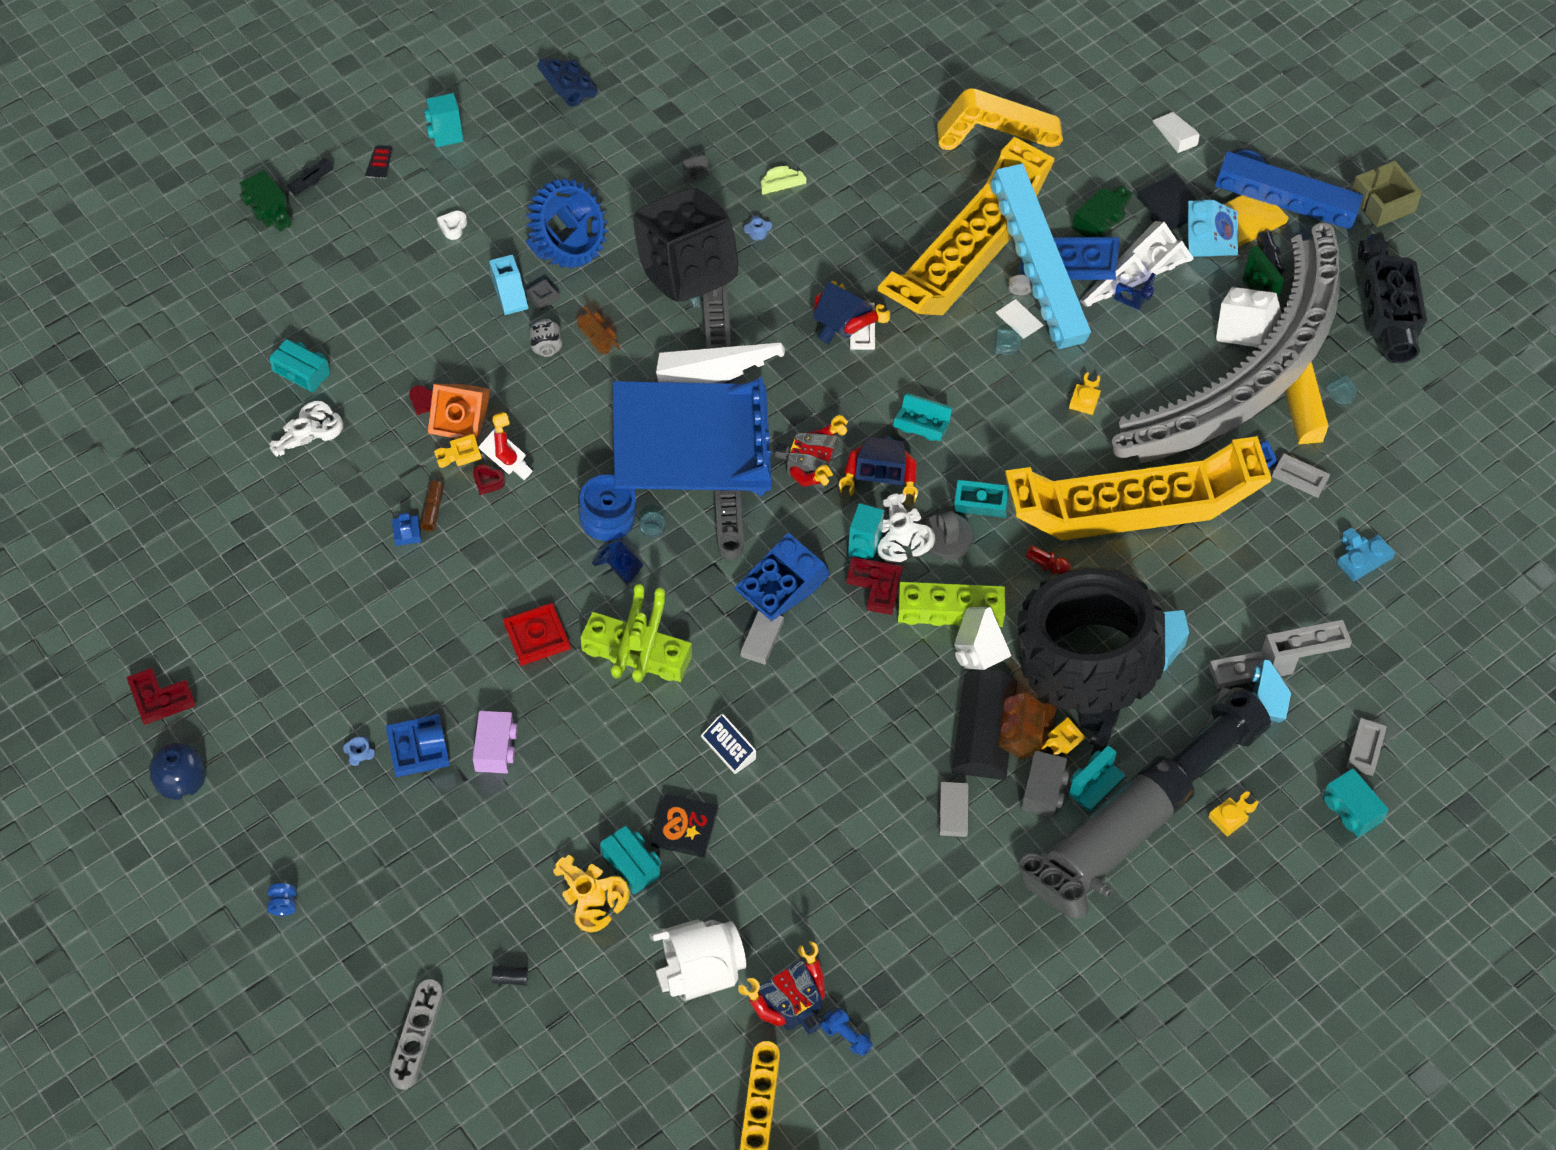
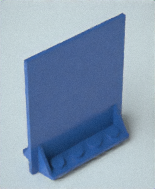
(691, 436)

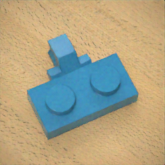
(1363, 554)

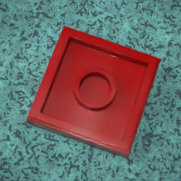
(536, 634)

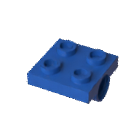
(417, 745)

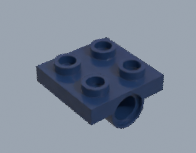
(568, 80)

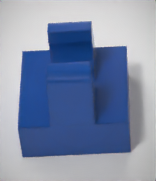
(406, 529)

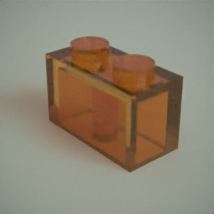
(1022, 725)

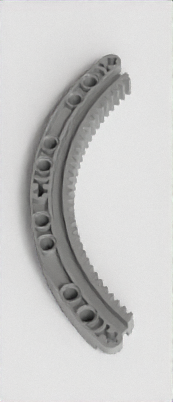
(1263, 376)

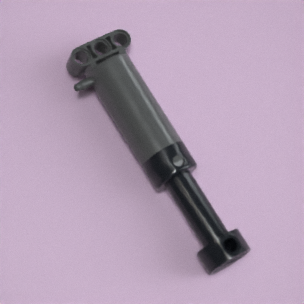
(1139, 809)

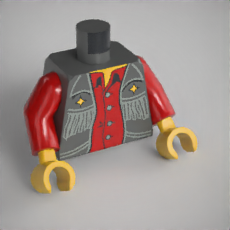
(813, 454)

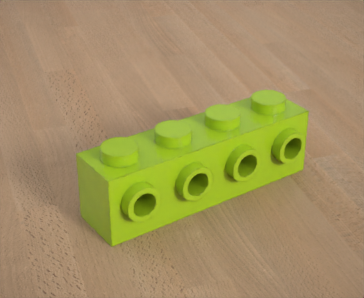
(946, 602)
(668, 657)

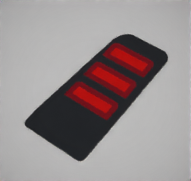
(379, 162)

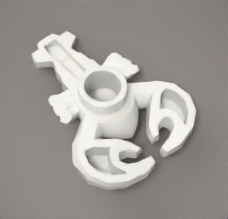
(307, 427)
(903, 530)

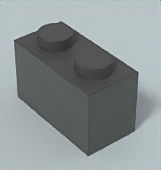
(1044, 784)

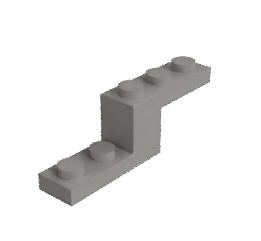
(1282, 651)

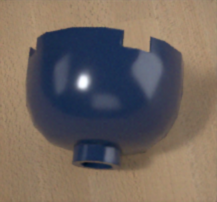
(177, 771)

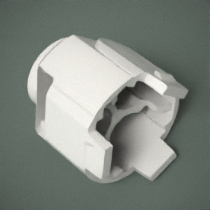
(700, 958)

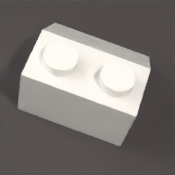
(1247, 316)
(980, 640)

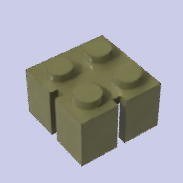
(1391, 196)

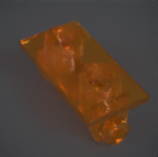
(591, 324)

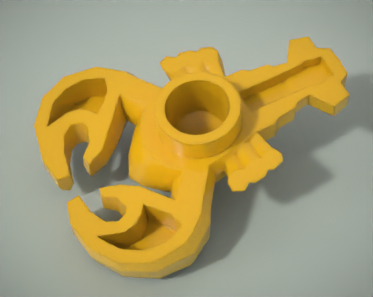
(591, 893)

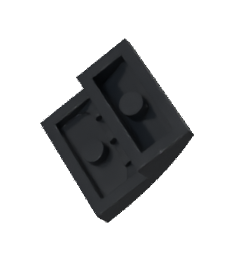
(1167, 201)

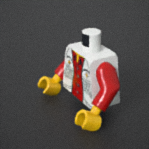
(504, 451)

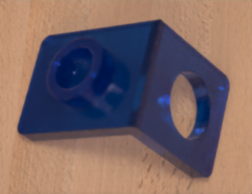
(1138, 296)
(620, 559)

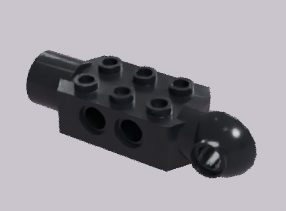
(1392, 299)

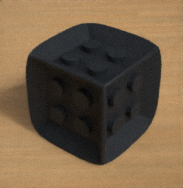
(686, 244)

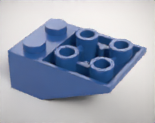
(783, 578)

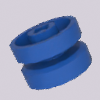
(606, 511)

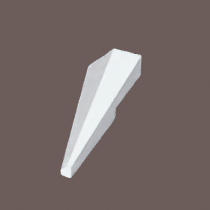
(1152, 252)
(713, 364)

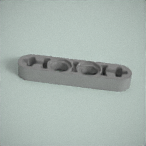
(414, 1033)

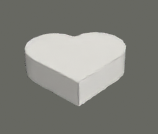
(452, 224)

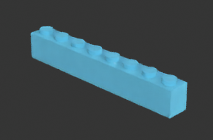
(1040, 256)

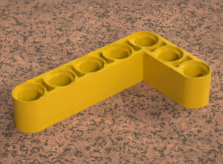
(997, 113)
(761, 1100)

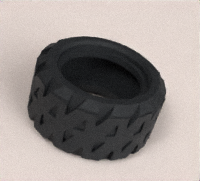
(1092, 680)

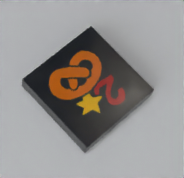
(684, 826)

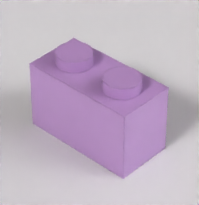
(494, 742)

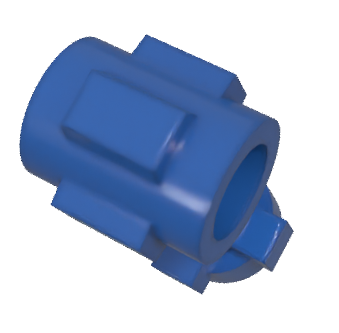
(836, 1021)

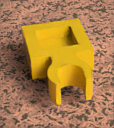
(1086, 396)
(462, 451)
(1064, 738)
(1232, 815)

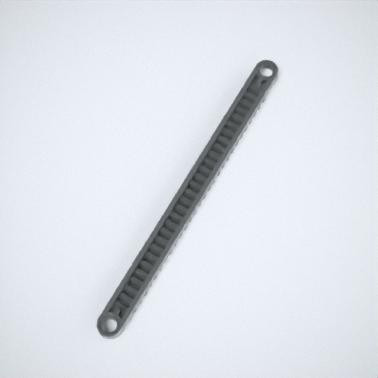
(727, 502)

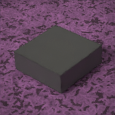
(695, 168)
(542, 294)

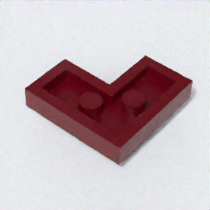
(881, 578)
(156, 702)

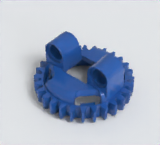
(573, 212)

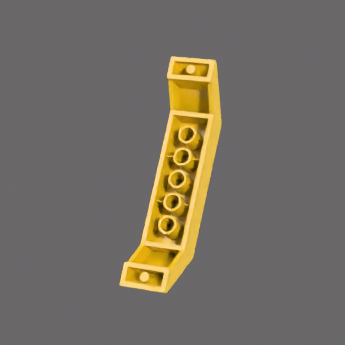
(966, 243)
(1140, 496)

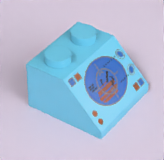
(1212, 229)

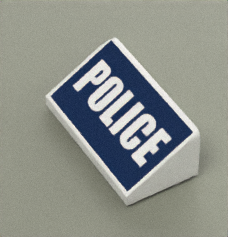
(729, 744)

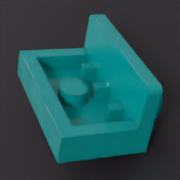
(923, 417)
(1096, 780)

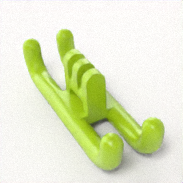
(639, 635)

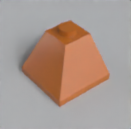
(458, 410)

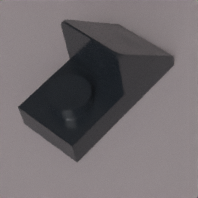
(1102, 725)

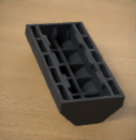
(980, 724)

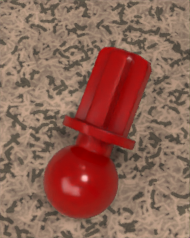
(1046, 560)

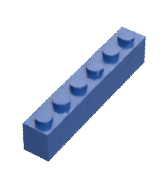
(1289, 190)

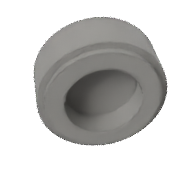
(1020, 285)

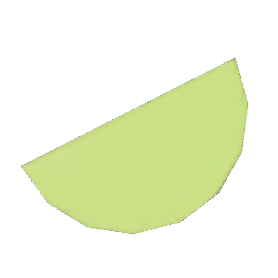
(781, 178)

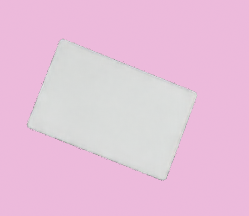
(1019, 318)

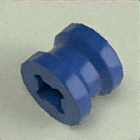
(281, 899)

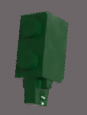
(266, 200)
(1101, 212)

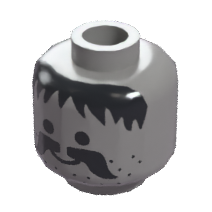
(545, 337)

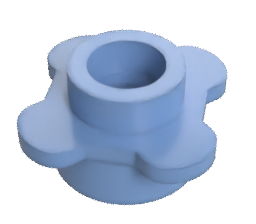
(757, 228)
(355, 744)

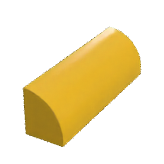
(1307, 408)

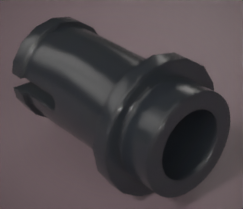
(509, 975)

